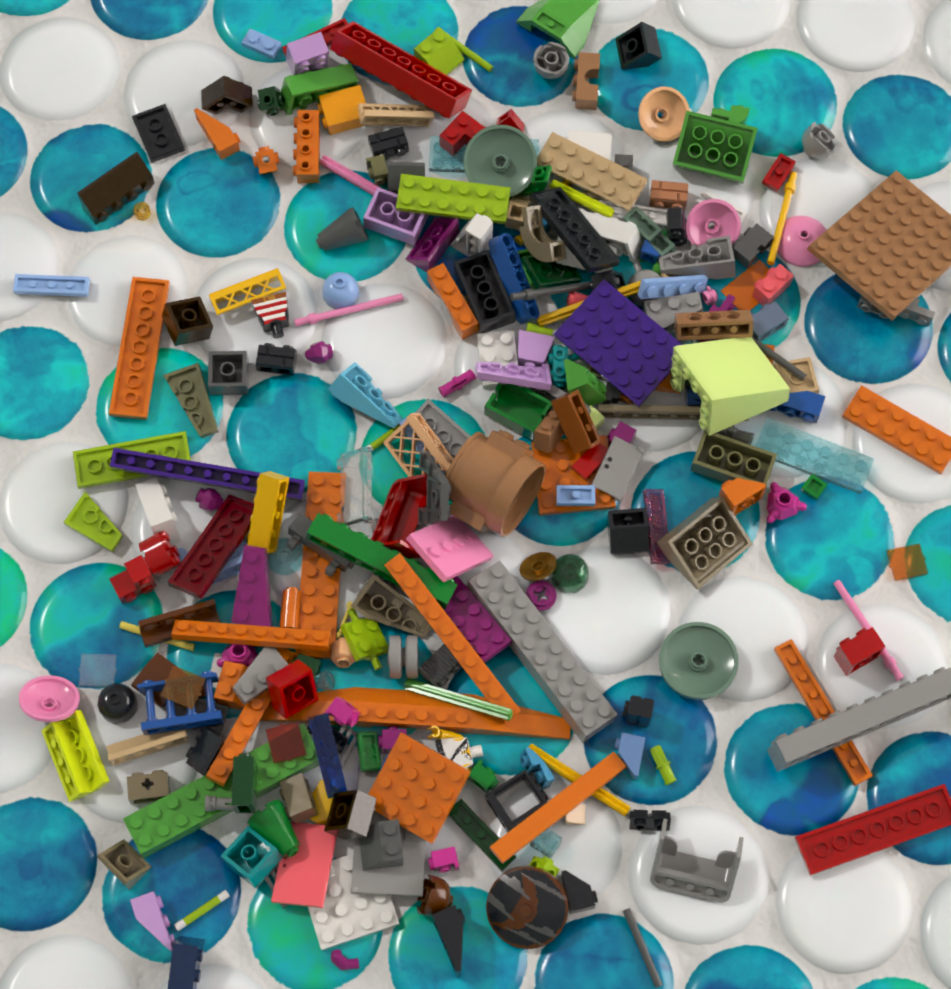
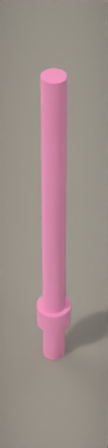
(313, 318)
(889, 662)

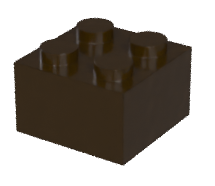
(187, 321)
(350, 814)

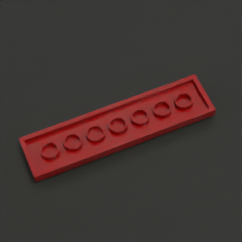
(875, 830)

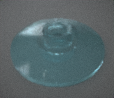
(288, 564)

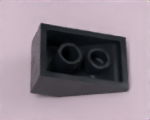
(450, 930)

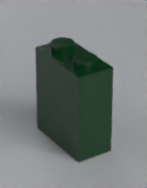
(244, 783)

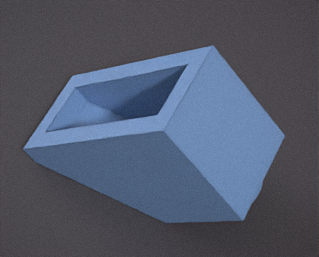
(630, 752)

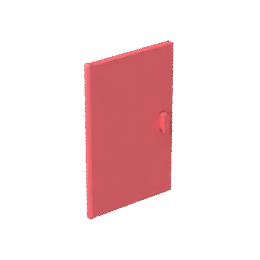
(305, 876)

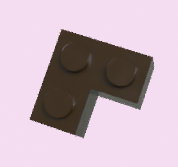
(226, 94)

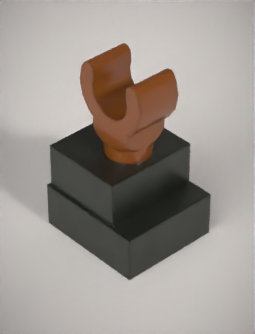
(614, 395)

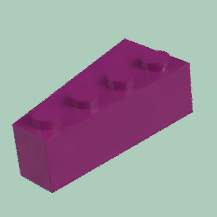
(252, 597)

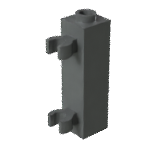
(298, 531)

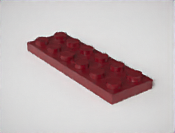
(213, 547)

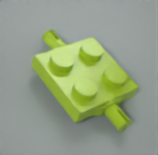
(364, 639)

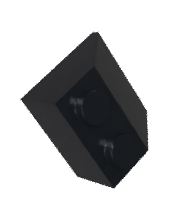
(638, 47)
(205, 750)

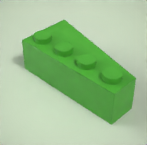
(307, 87)

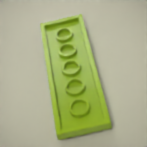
(452, 198)
(93, 464)

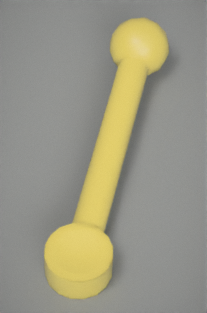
(339, 634)

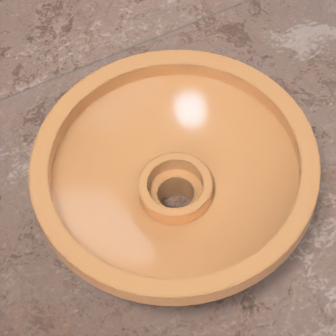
(672, 108)

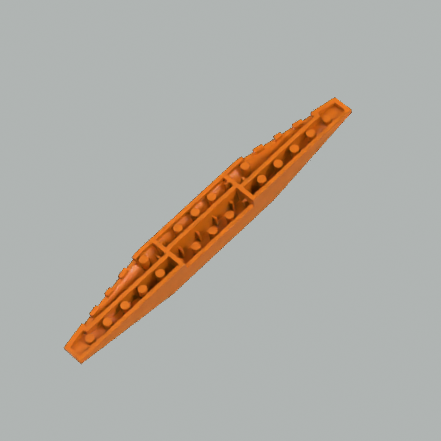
(419, 711)

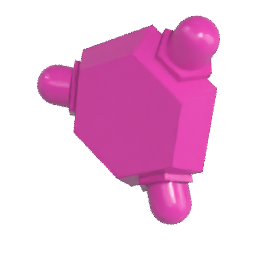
(782, 503)
(238, 654)

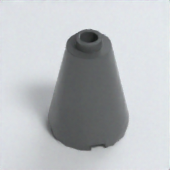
(343, 232)

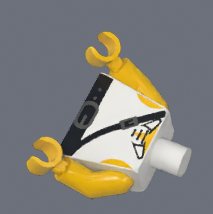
(455, 747)

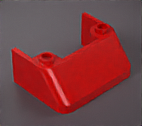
(400, 514)

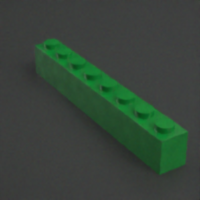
(373, 555)

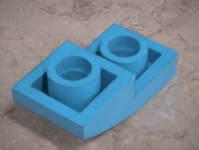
(533, 763)

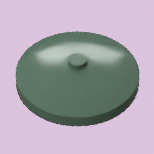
(501, 158)
(698, 660)

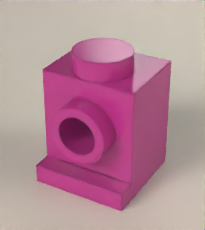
(343, 712)
(443, 860)

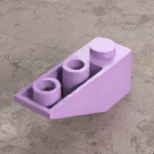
(149, 914)

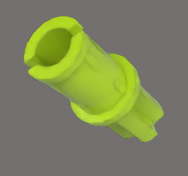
(663, 765)

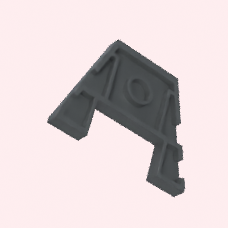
(438, 492)

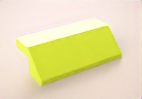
(75, 756)

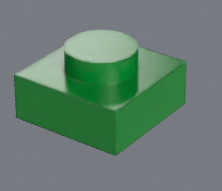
(814, 487)

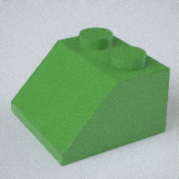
(582, 379)

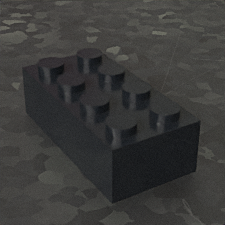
(484, 291)

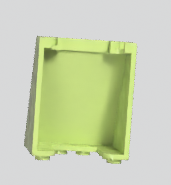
(730, 379)

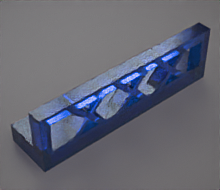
(327, 754)

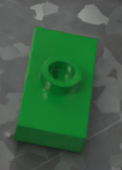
(368, 751)

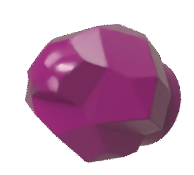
(319, 352)
(209, 499)

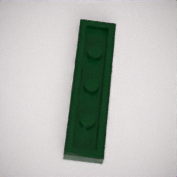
(477, 831)

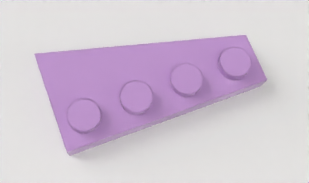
(513, 374)

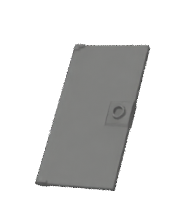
(394, 881)

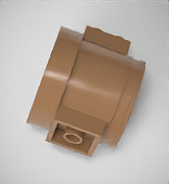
(494, 482)

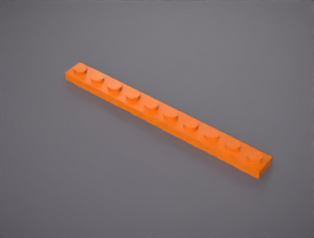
(449, 634)

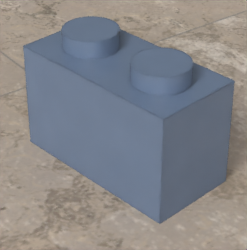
(768, 321)

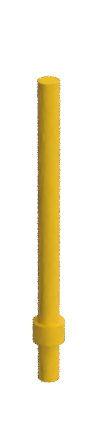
(789, 189)

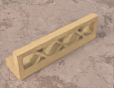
(395, 115)
(144, 745)

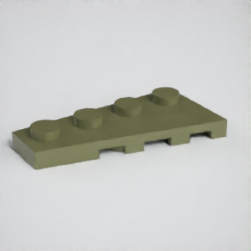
(193, 396)

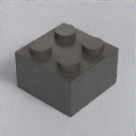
(228, 372)

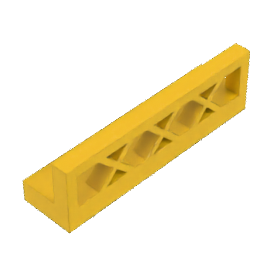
(245, 287)

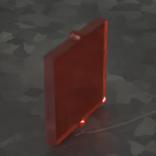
(285, 742)

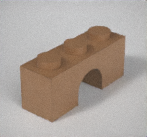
(585, 93)

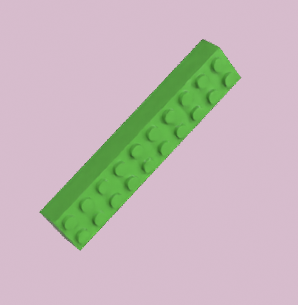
(184, 809)

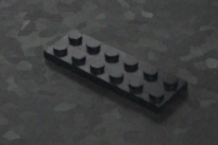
(574, 230)

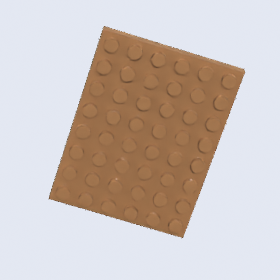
(889, 245)

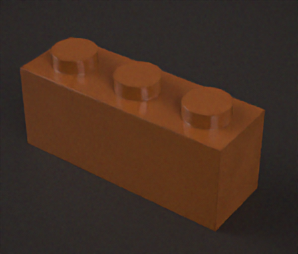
(576, 421)

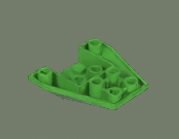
(563, 20)

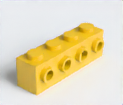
(268, 510)

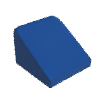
(648, 253)

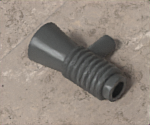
(736, 434)

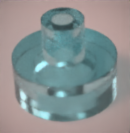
(325, 681)

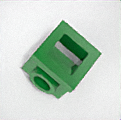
(483, 777)

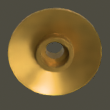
(538, 566)

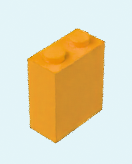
(341, 109)

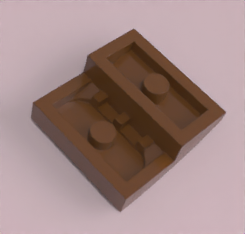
(157, 670)

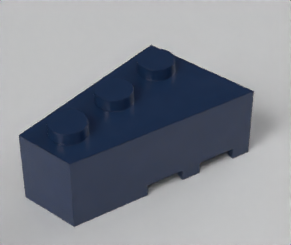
(185, 963)

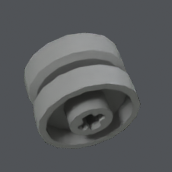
(403, 656)

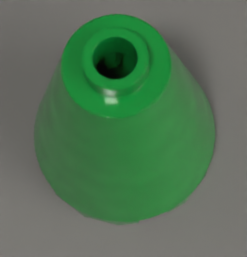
(276, 828)

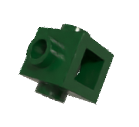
(270, 100)

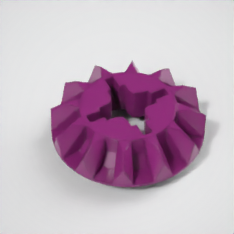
(538, 587)

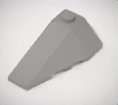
(711, 259)

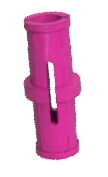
(457, 383)

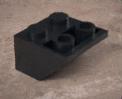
(628, 531)

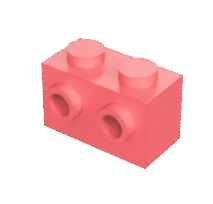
(773, 285)

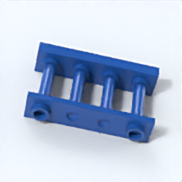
(172, 721)

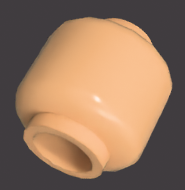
(341, 653)

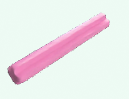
(348, 174)

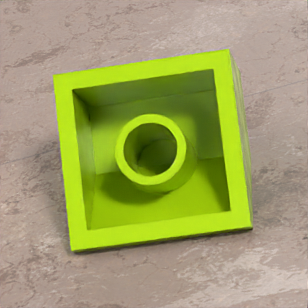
(439, 52)

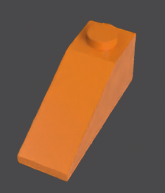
(219, 135)

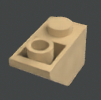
(514, 214)

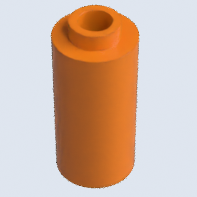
(290, 608)

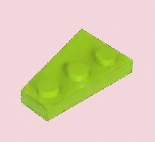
(92, 523)

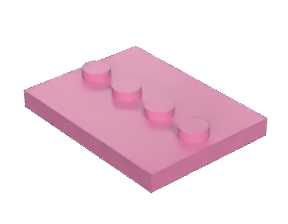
(449, 548)

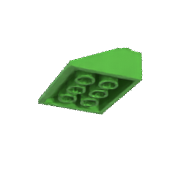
(714, 147)

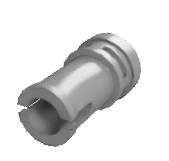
(214, 803)

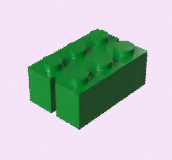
(517, 408)

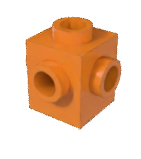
(266, 167)

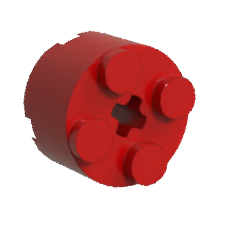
(159, 553)

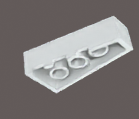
(617, 234)

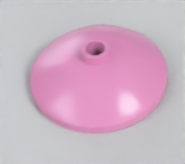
(719, 212)
(794, 246)
(49, 698)

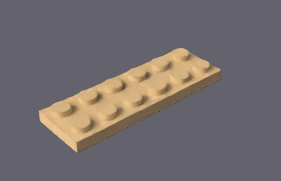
(591, 171)

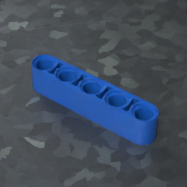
(513, 276)

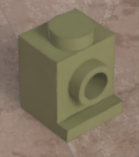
(377, 169)

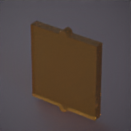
(907, 562)
(183, 687)

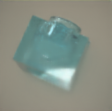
(553, 842)

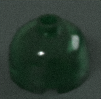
(570, 573)

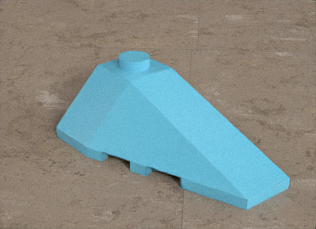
(357, 391)

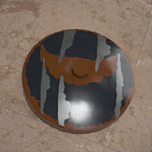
(527, 907)

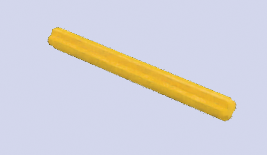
(566, 312)
(572, 776)

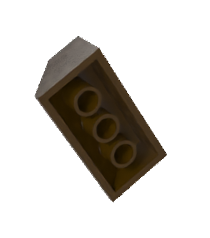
(116, 188)

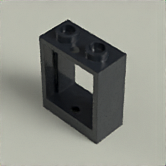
(491, 799)

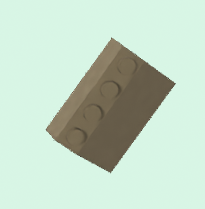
(705, 542)

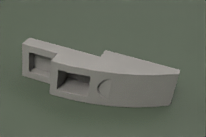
(913, 311)

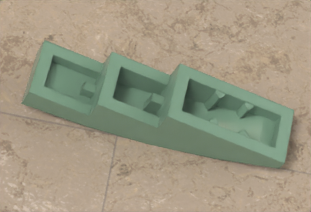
(650, 231)

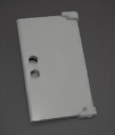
(617, 472)

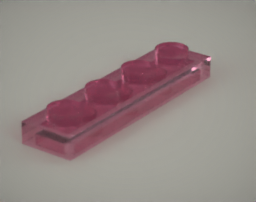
(657, 522)

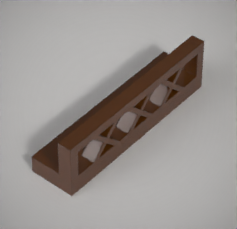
(159, 627)

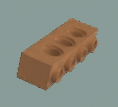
(713, 325)

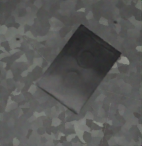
(158, 133)

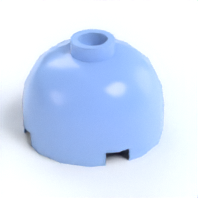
(340, 290)

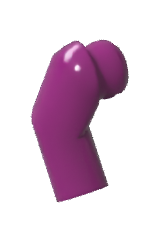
(343, 963)

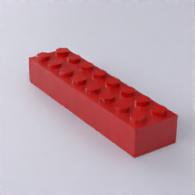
(400, 69)

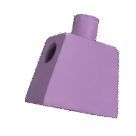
(534, 348)

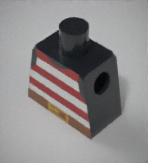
(272, 313)

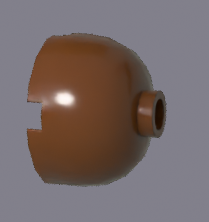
(435, 896)

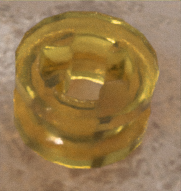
(142, 205)

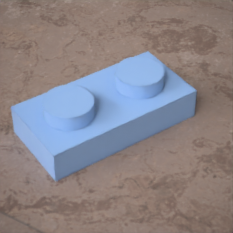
(261, 44)
(575, 495)

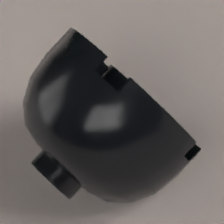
(117, 703)

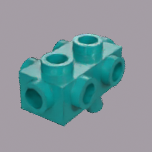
(556, 361)

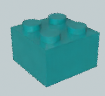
(251, 856)

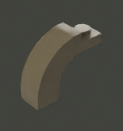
(536, 238)

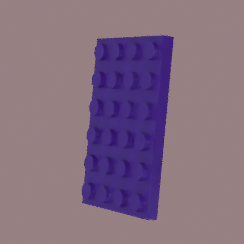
(619, 342)

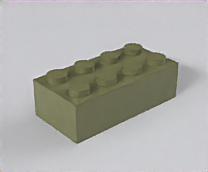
(732, 459)

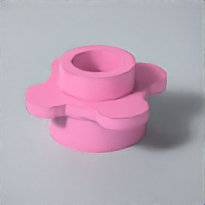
(709, 296)

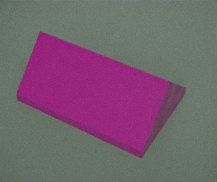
(434, 243)

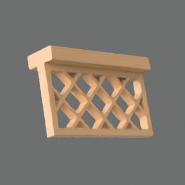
(429, 439)

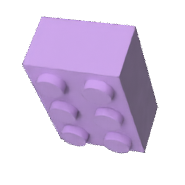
(307, 54)
(384, 219)

